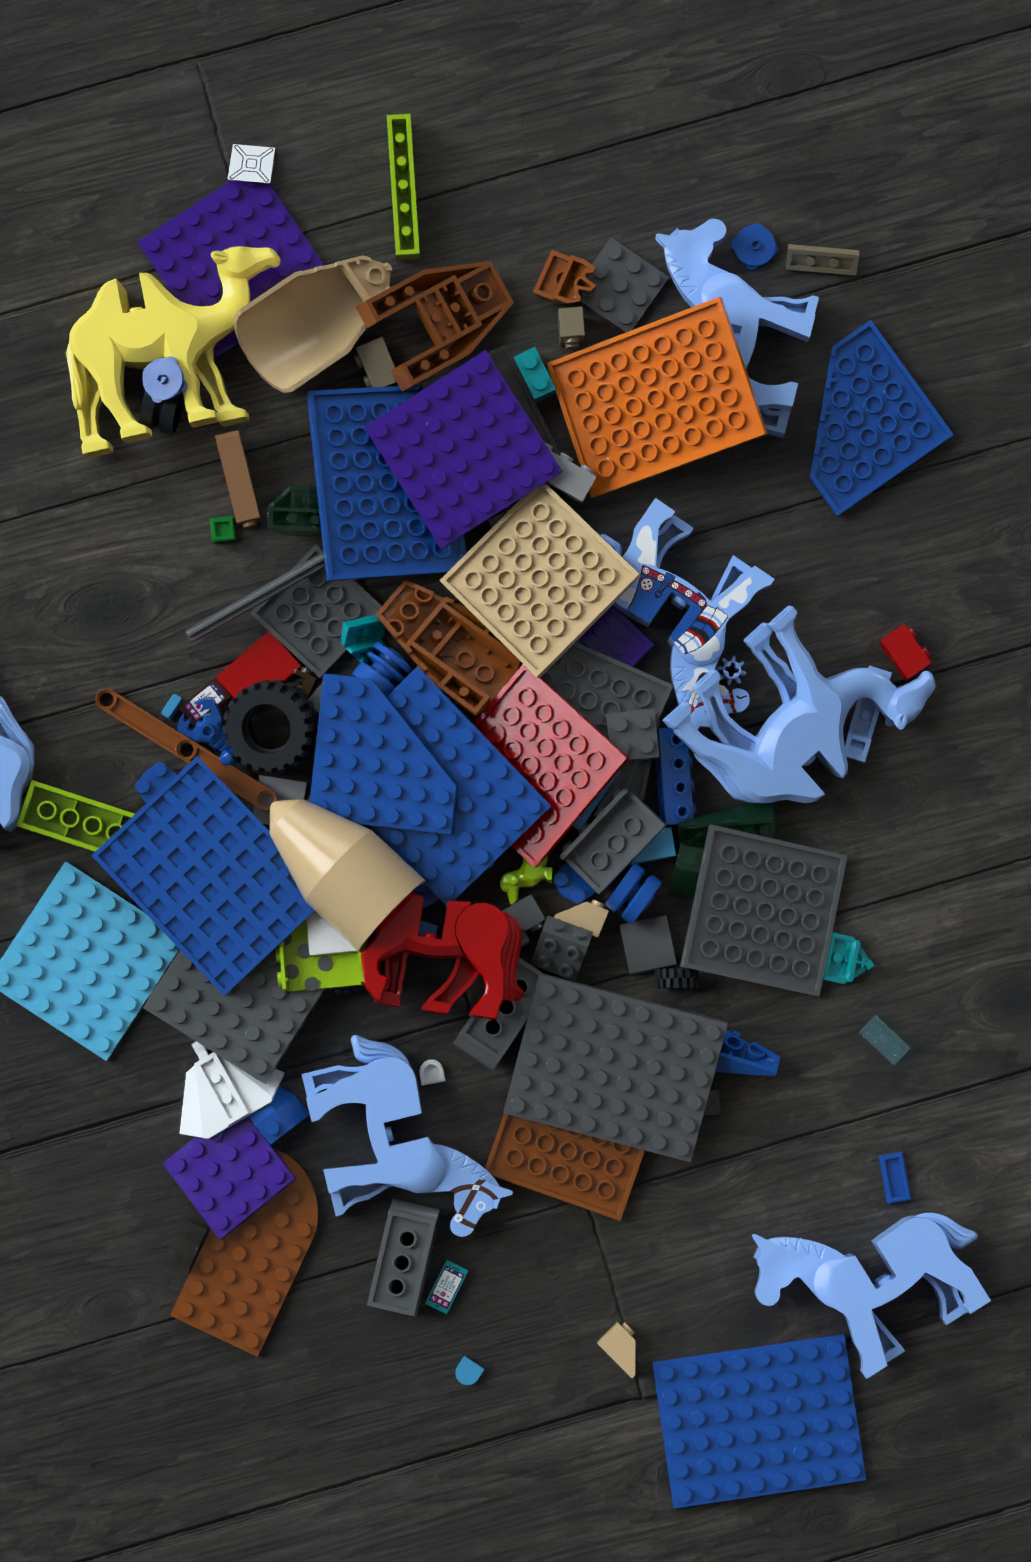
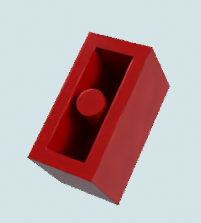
(905, 652)

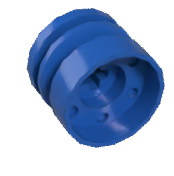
(385, 668)

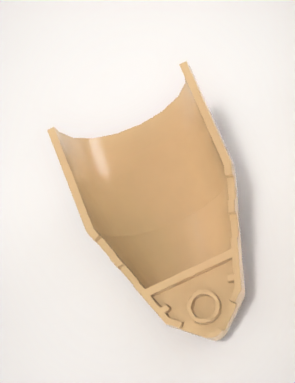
(308, 320)
(340, 867)

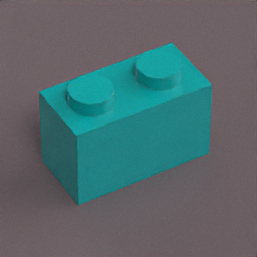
(535, 375)

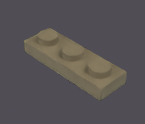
(822, 259)

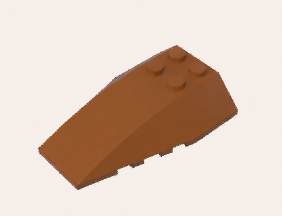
(449, 645)

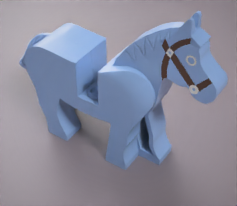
(392, 1093)

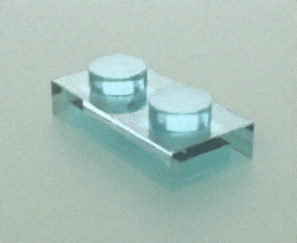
(884, 1040)

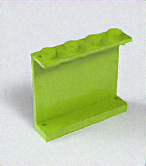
(345, 968)

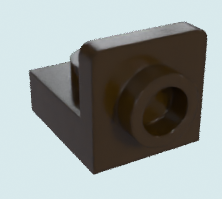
(310, 681)

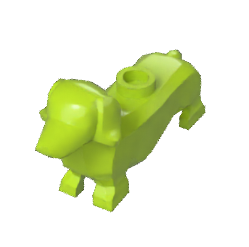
(524, 877)

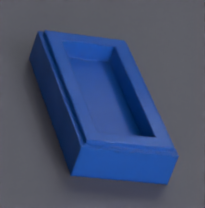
(894, 1177)

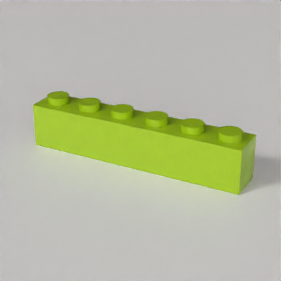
(403, 187)

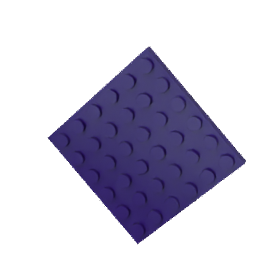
(229, 217)
(463, 449)

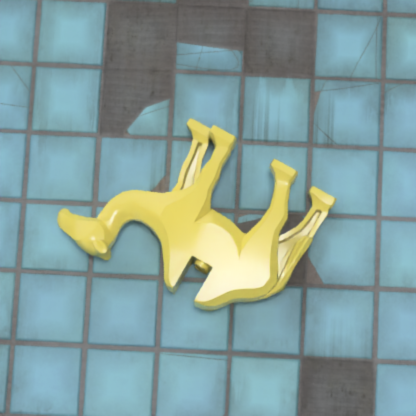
(122, 337)

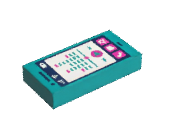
(446, 1286)

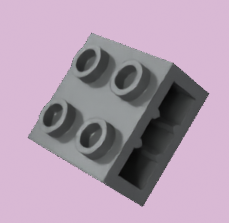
(561, 948)

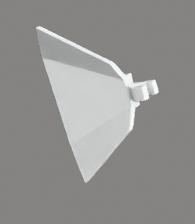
(221, 1095)

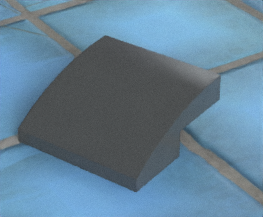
(648, 945)

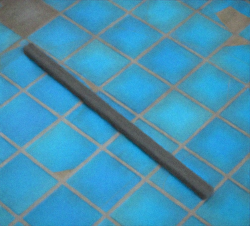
(256, 598)

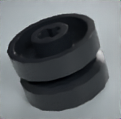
(166, 413)

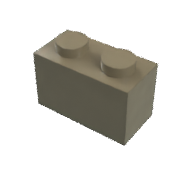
(571, 327)
(376, 363)

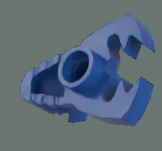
(209, 730)

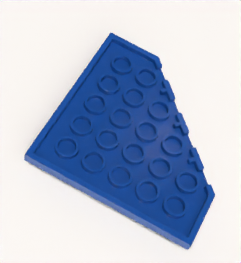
(869, 420)
(375, 764)

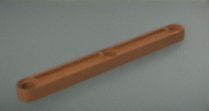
(173, 741)

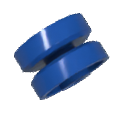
(633, 893)

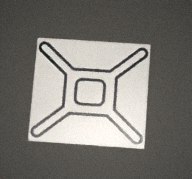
(251, 163)

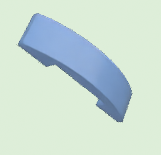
(862, 725)

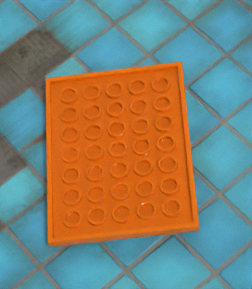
(657, 397)

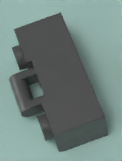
(528, 916)

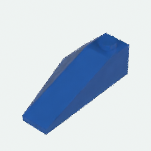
(745, 1057)
(279, 1115)

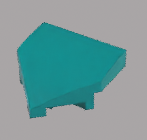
(361, 635)
(845, 959)

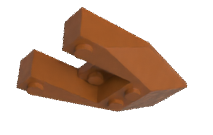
(455, 306)

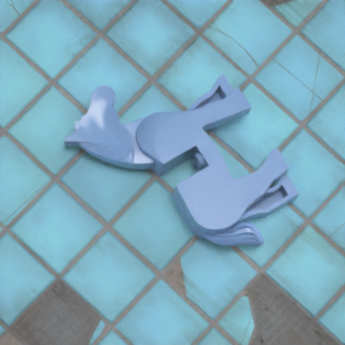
(699, 282)
(909, 1248)

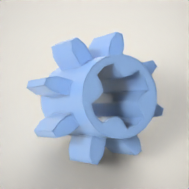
(725, 674)

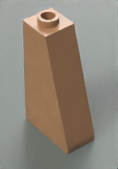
(238, 479)

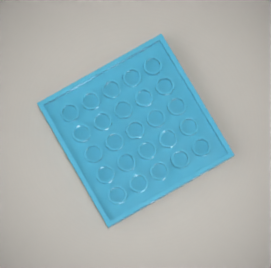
(85, 961)

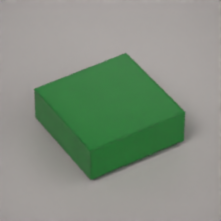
(222, 529)

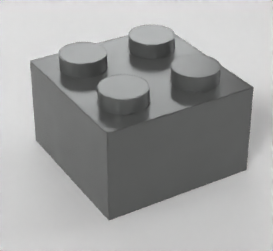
(634, 734)

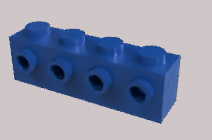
(674, 779)

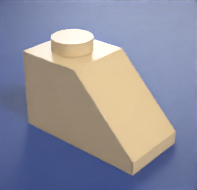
(586, 915)
(620, 1346)

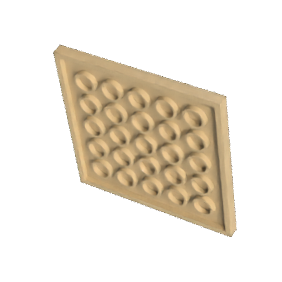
(540, 578)

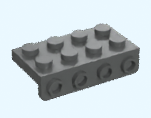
(612, 839)

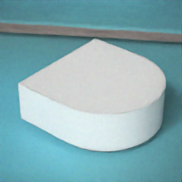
(431, 1072)

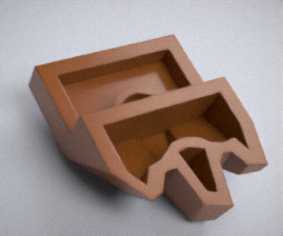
(564, 279)

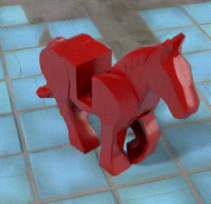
(474, 934)

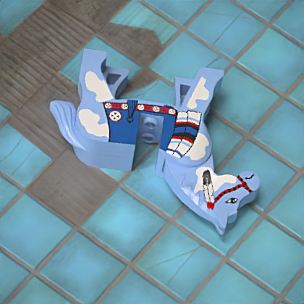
(701, 632)

